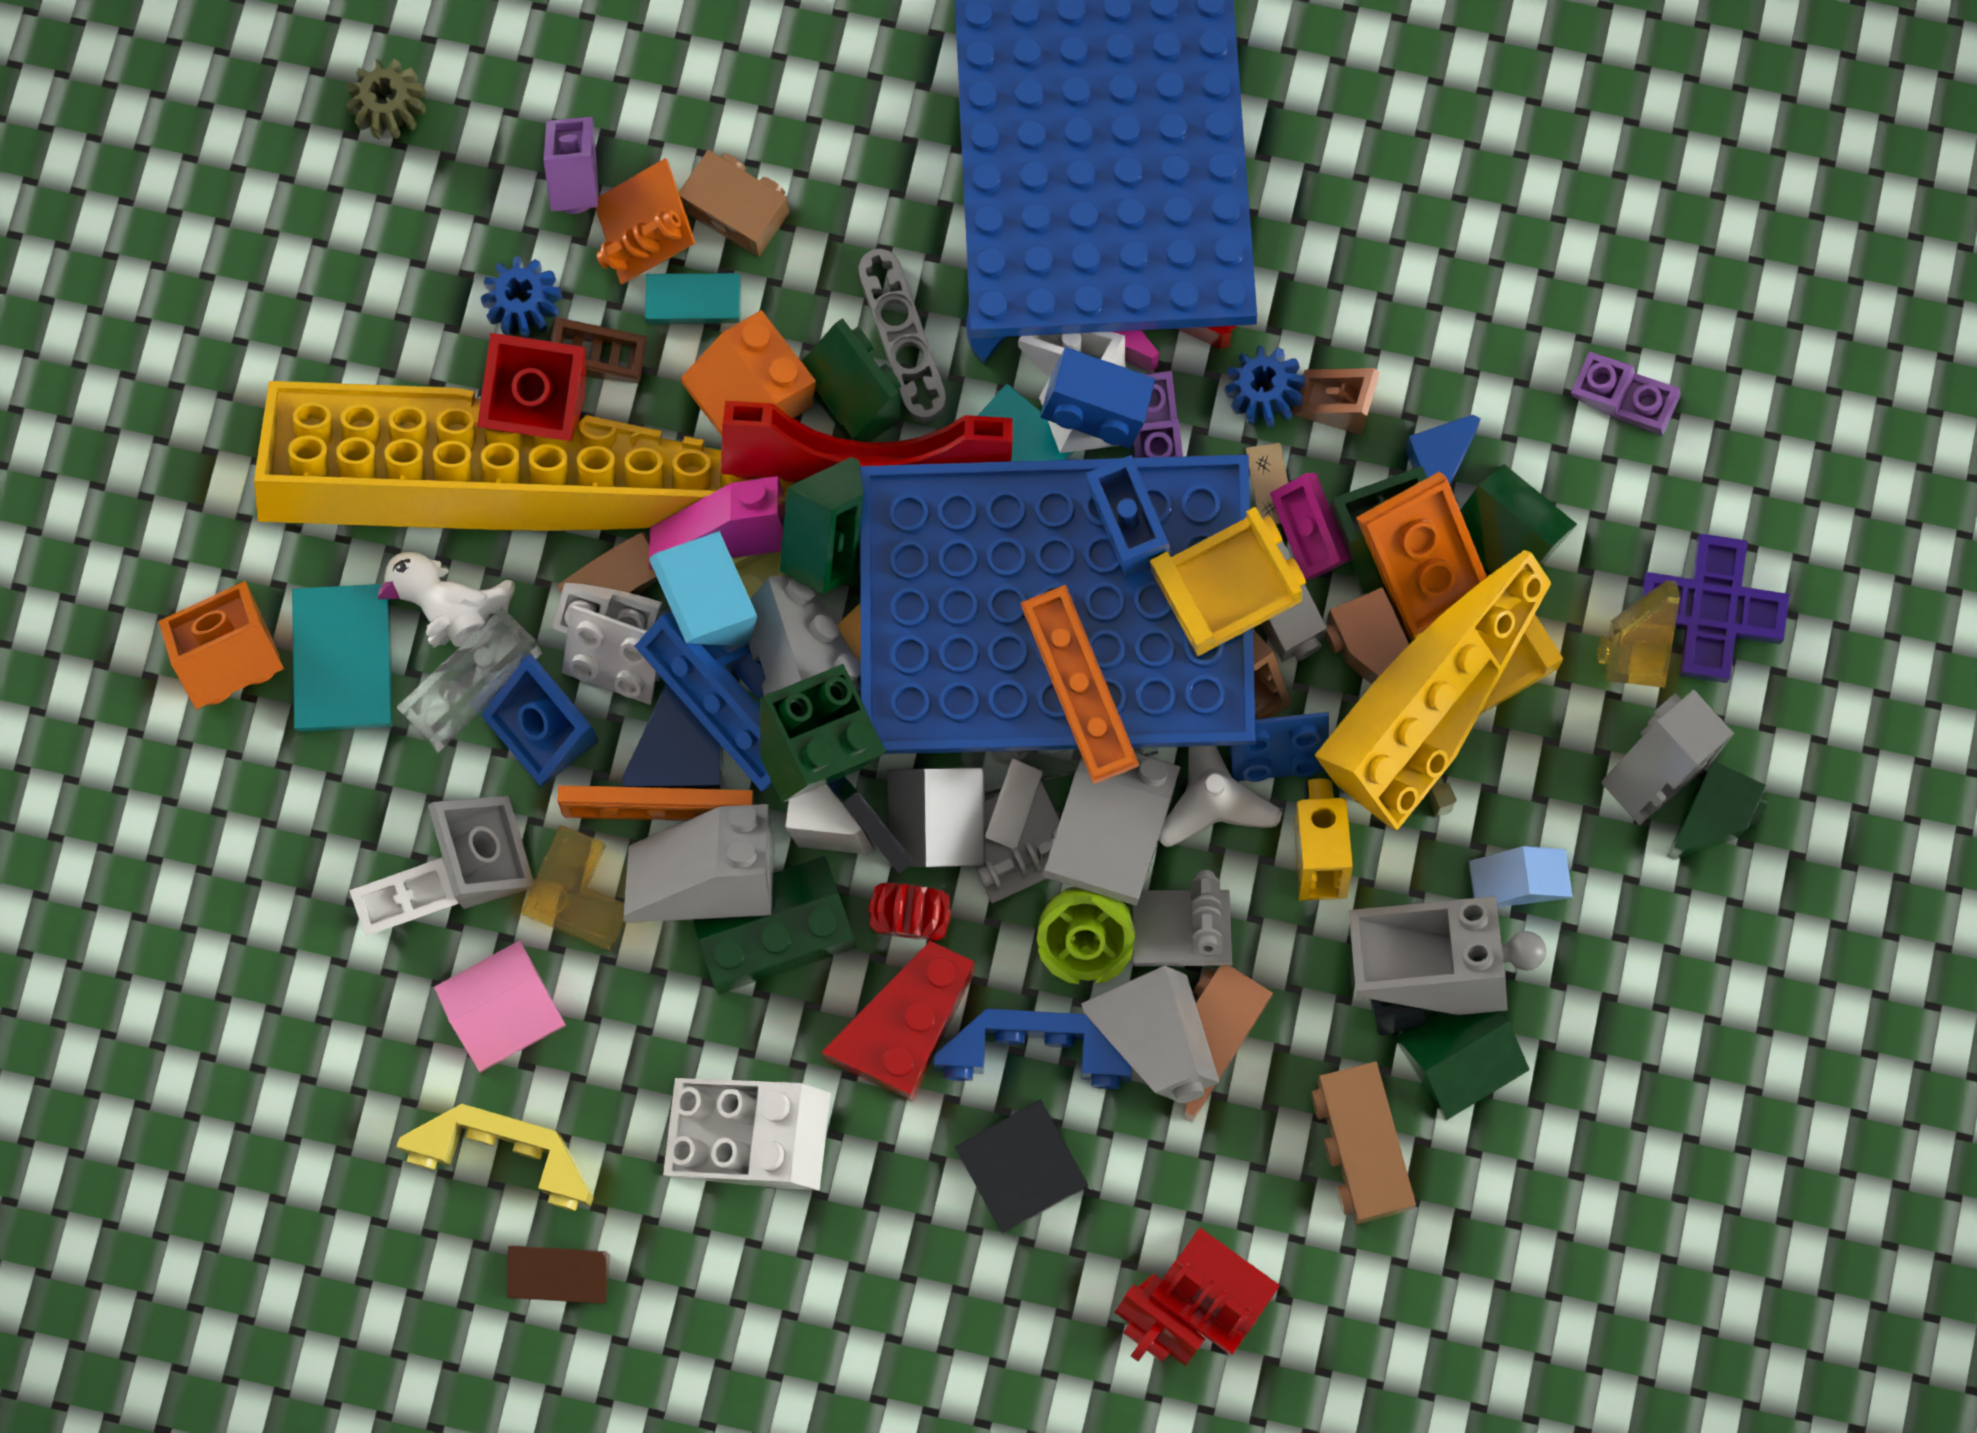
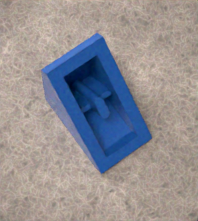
(1442, 447)

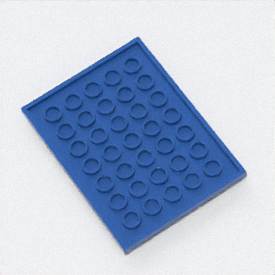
(1103, 166)
(945, 625)

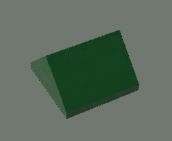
(1512, 517)
(1463, 1057)

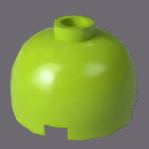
(1085, 936)

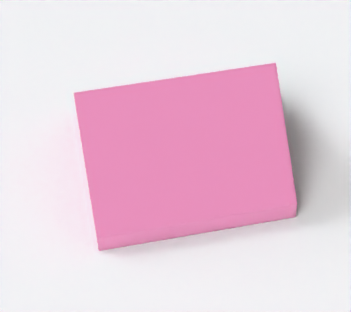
(499, 1006)

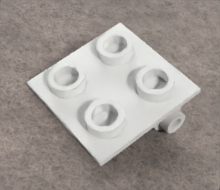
(604, 654)

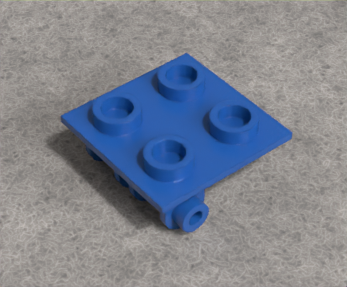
(1282, 748)

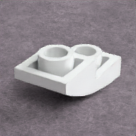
(616, 604)

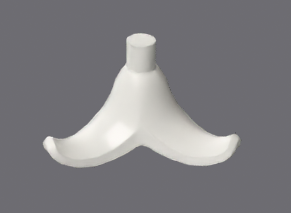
(1214, 798)

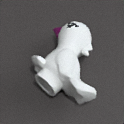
(450, 607)

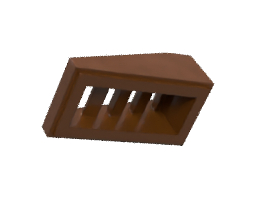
(598, 335)

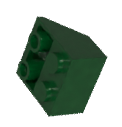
(851, 385)
(1353, 504)
(823, 527)
(815, 733)

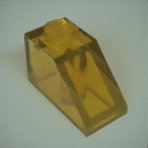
(1642, 639)

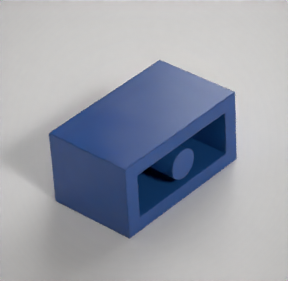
(1097, 398)
(1127, 514)

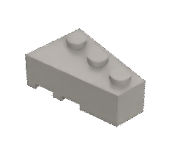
(1671, 753)

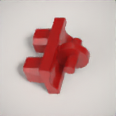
(1156, 1327)

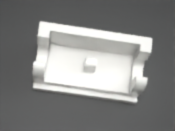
(403, 897)

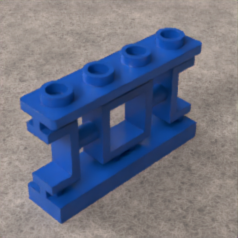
(706, 686)

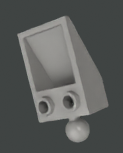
(1425, 953)

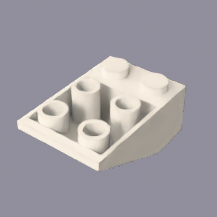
(747, 1133)

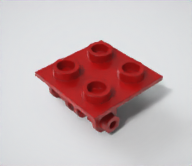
(1215, 1291)

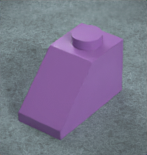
(571, 165)

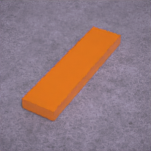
(1079, 684)
(645, 803)

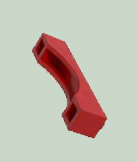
(770, 443)

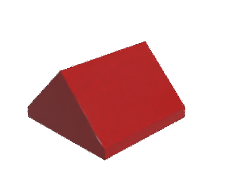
(533, 387)

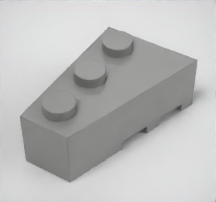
(796, 636)

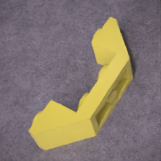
(439, 1138)

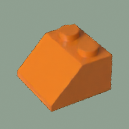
(749, 366)
(220, 646)

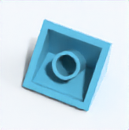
(705, 592)

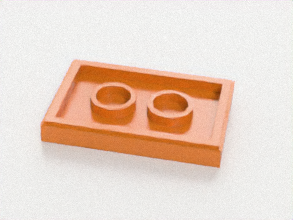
(1422, 552)

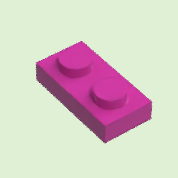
(1309, 526)

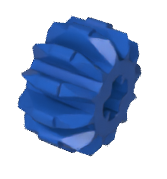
(530, 283)
(1257, 402)

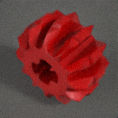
(909, 911)

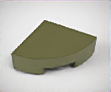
(1441, 798)

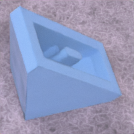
(1522, 876)

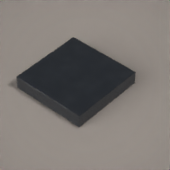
(871, 824)
(1021, 1166)

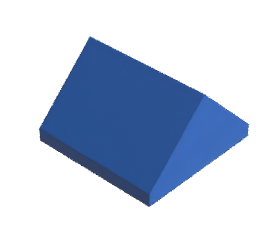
(539, 722)

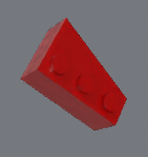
(905, 1023)

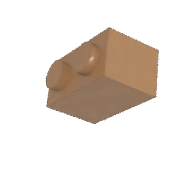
(734, 201)

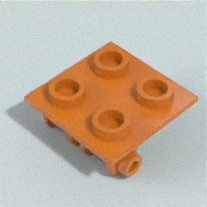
(642, 222)

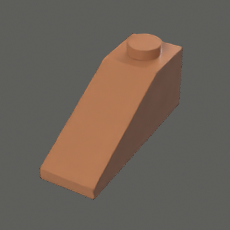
(1366, 634)
(1228, 1011)

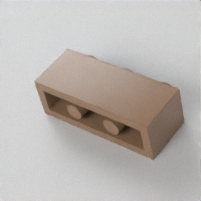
(1363, 1143)

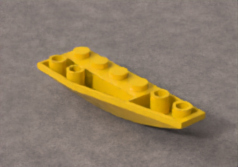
(1432, 694)

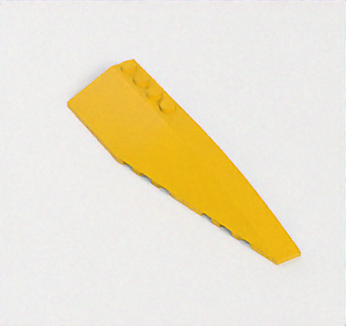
(424, 463)

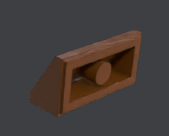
(557, 1274)

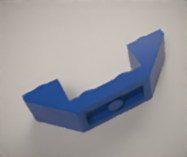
(967, 1049)

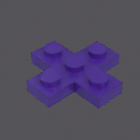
(1719, 609)

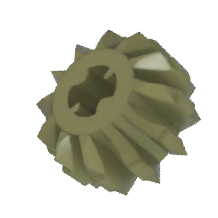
(393, 113)

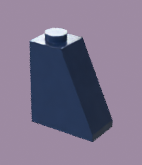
(675, 750)

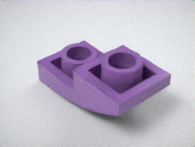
(1624, 394)
(1161, 429)

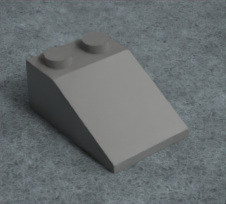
(1112, 829)
(703, 868)

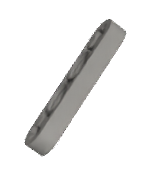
(907, 334)

